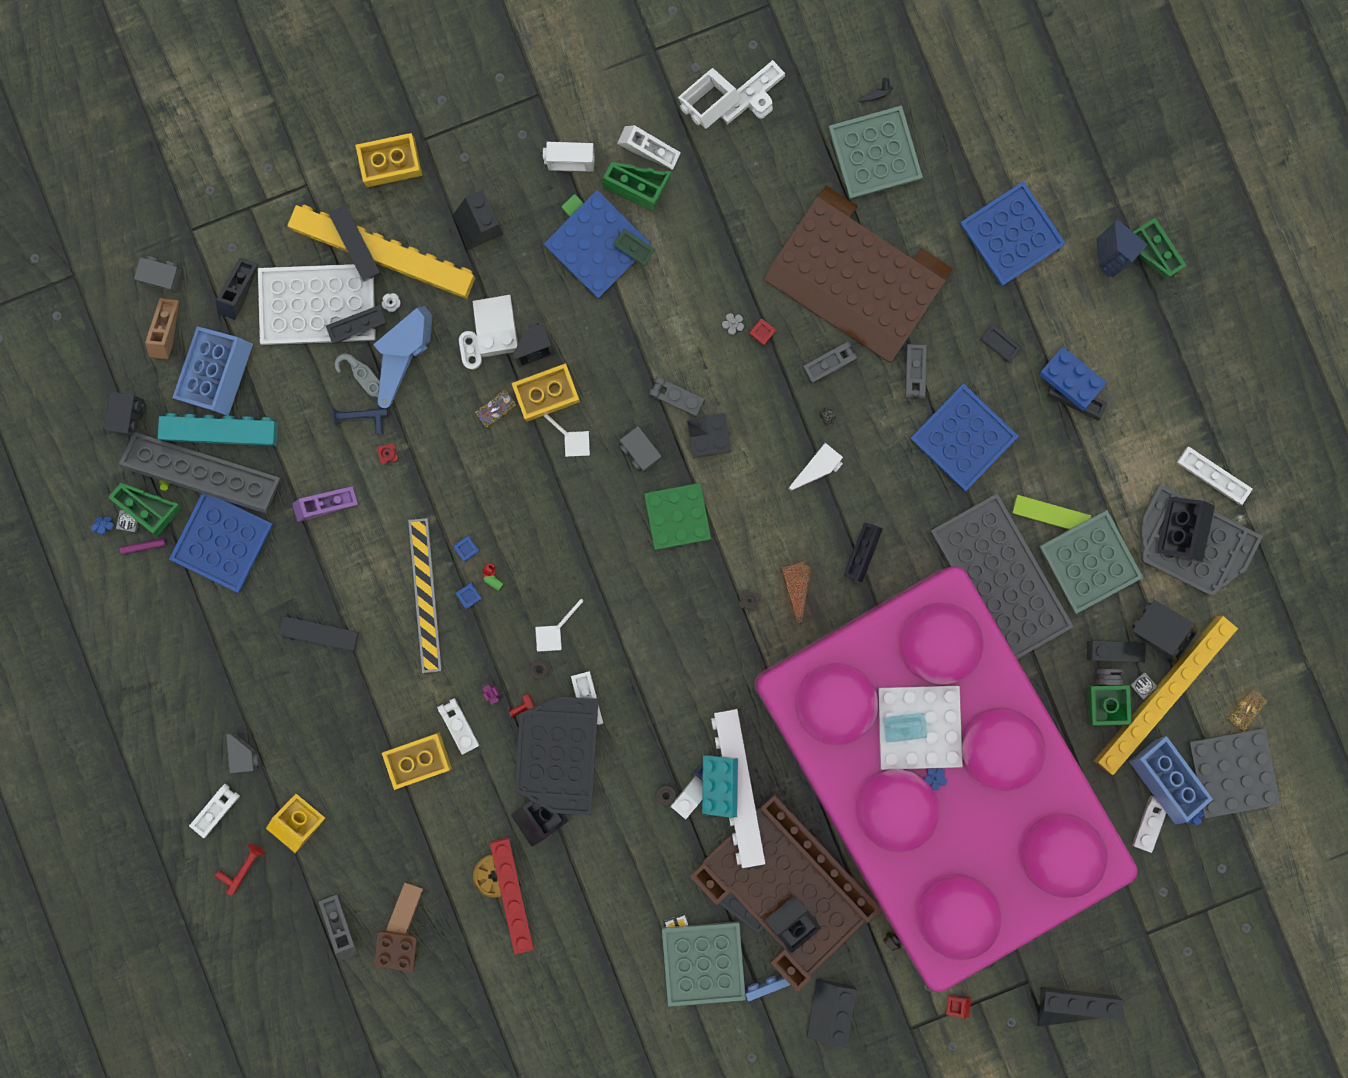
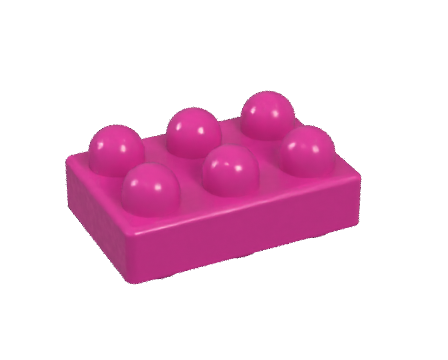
(1012, 832)

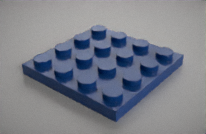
(1012, 233)
(587, 243)
(964, 437)
(221, 542)

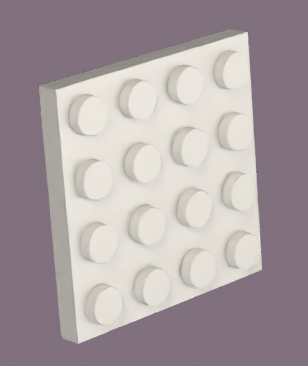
(943, 727)

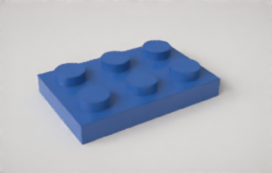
(1072, 378)

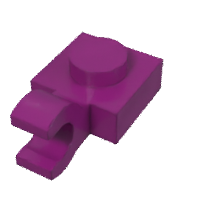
(491, 694)

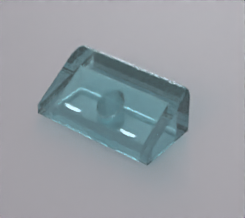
(905, 727)

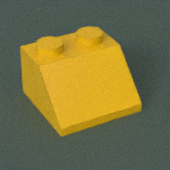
(295, 823)

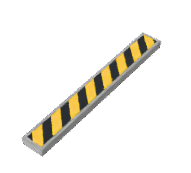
(425, 595)

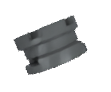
(1110, 676)

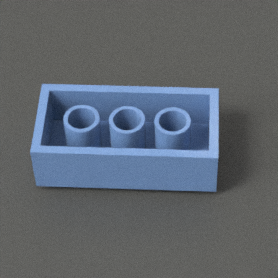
(1171, 780)

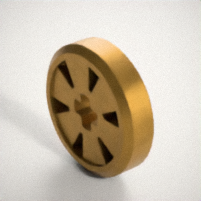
(481, 878)

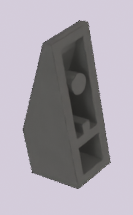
(338, 928)

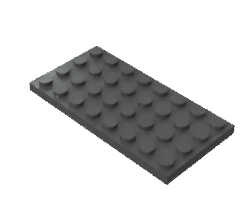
(1004, 573)

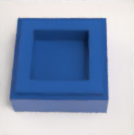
(466, 548)
(468, 595)

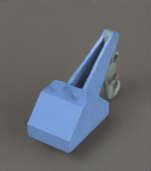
(398, 348)

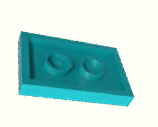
(720, 786)

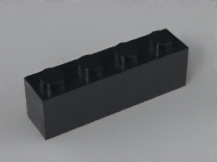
(1068, 1006)

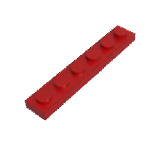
(511, 895)

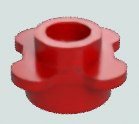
(382, 453)

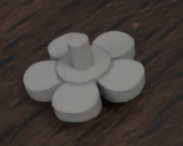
(733, 324)

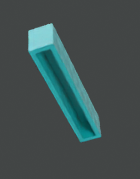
(218, 430)

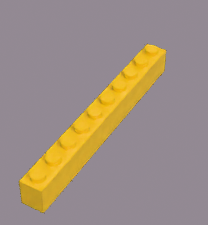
(386, 253)
(1165, 694)

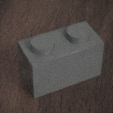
(158, 274)
(640, 449)

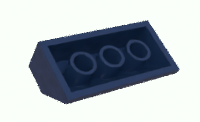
(1118, 248)

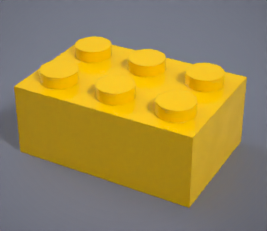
(389, 160)
(545, 392)
(416, 761)

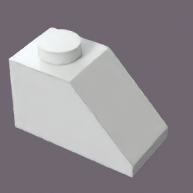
(689, 798)

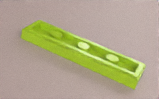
(1047, 513)

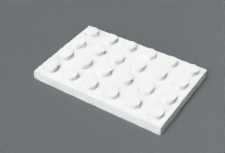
(305, 299)

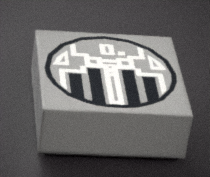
(126, 522)
(1143, 685)

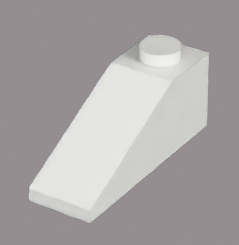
(647, 146)
(820, 465)

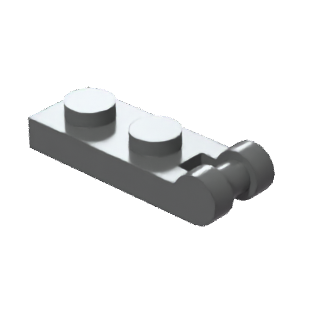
(829, 362)
(915, 370)
(677, 396)

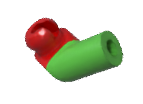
(490, 578)

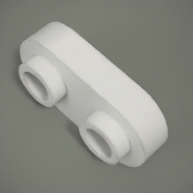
(469, 351)

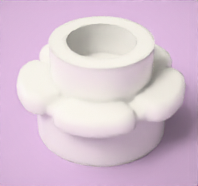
(391, 297)

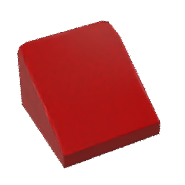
(958, 1006)

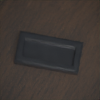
(1000, 343)

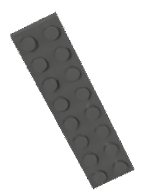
(199, 472)

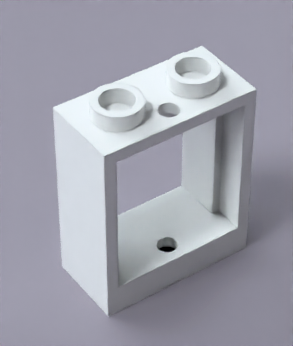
(699, 89)
(569, 156)

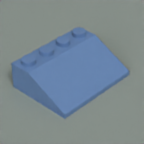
(212, 370)

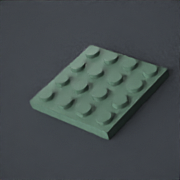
(875, 152)
(1090, 561)
(703, 963)

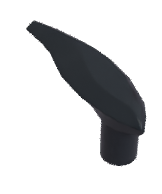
(879, 93)

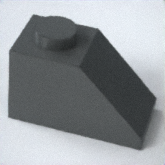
(241, 755)

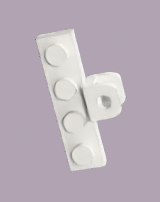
(754, 93)

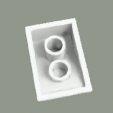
(495, 326)

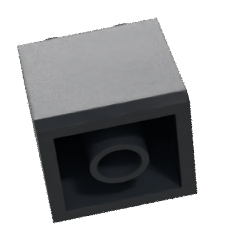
(477, 220)
(1164, 630)

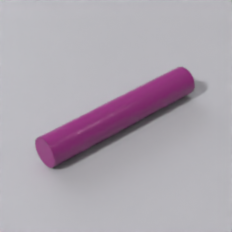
(142, 546)

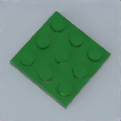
(677, 516)

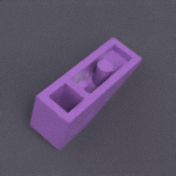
(324, 503)

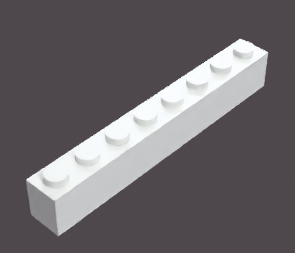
(746, 823)

